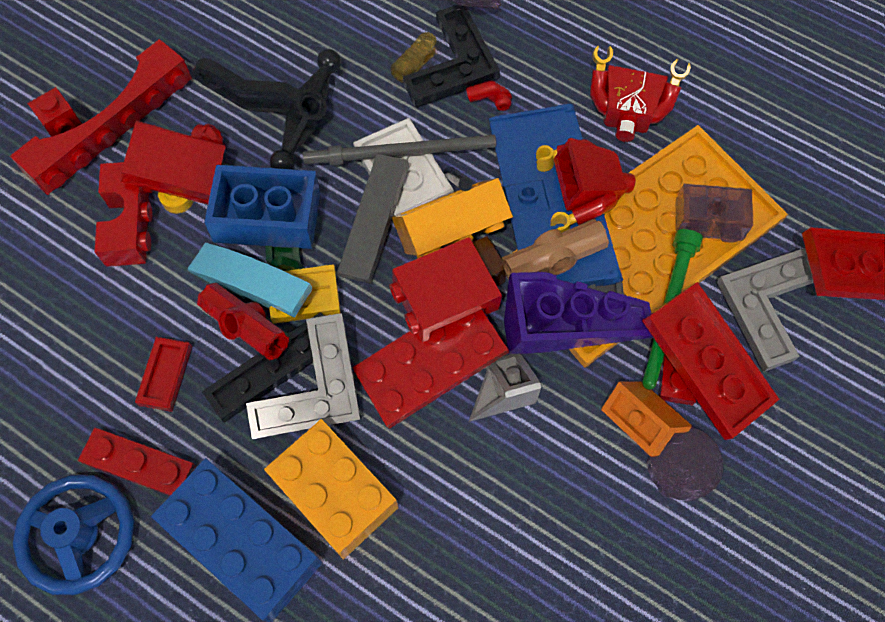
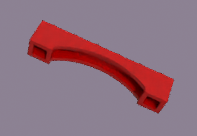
(56, 158)

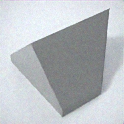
(506, 386)

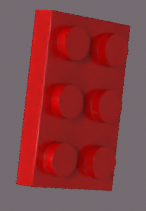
(846, 263)

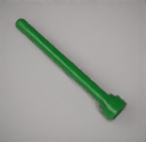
(686, 245)

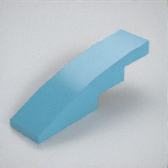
(251, 278)

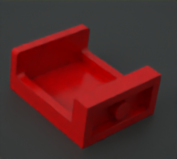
(444, 287)

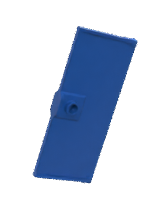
(537, 194)

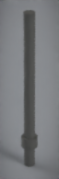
(337, 154)

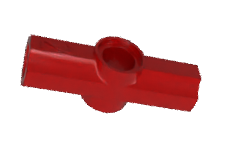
(243, 321)

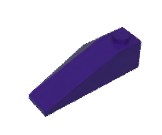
(563, 315)

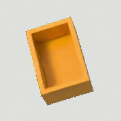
(453, 218)
(332, 488)

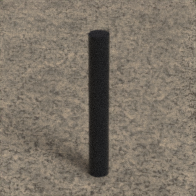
(458, 178)

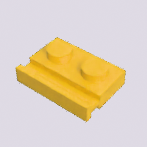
(322, 299)

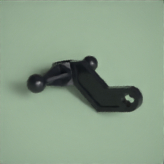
(276, 97)

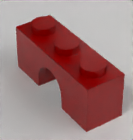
(125, 237)

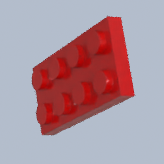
(711, 361)
(416, 372)

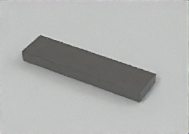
(373, 218)

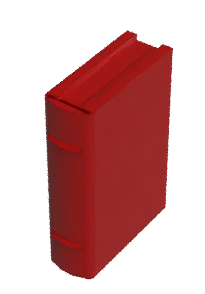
(171, 162)

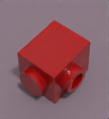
(54, 112)

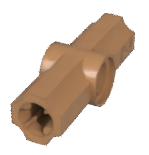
(558, 251)

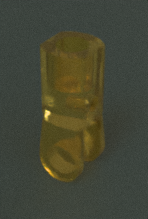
(414, 57)

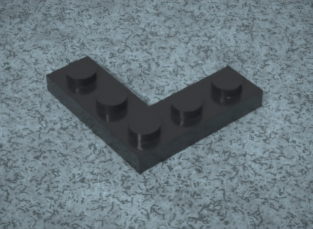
(470, 67)

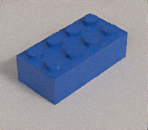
(237, 541)

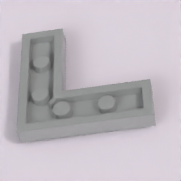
(748, 298)
(336, 392)

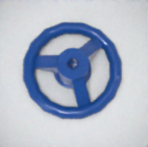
(73, 534)

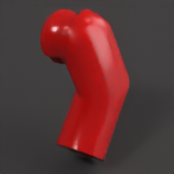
(492, 91)

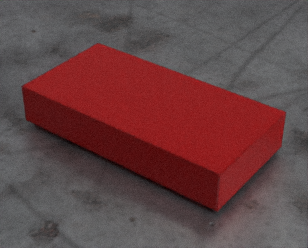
(163, 374)

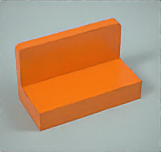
(644, 416)

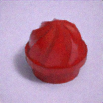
(207, 132)

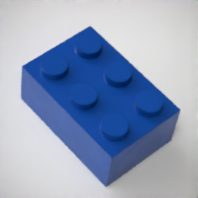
(263, 206)

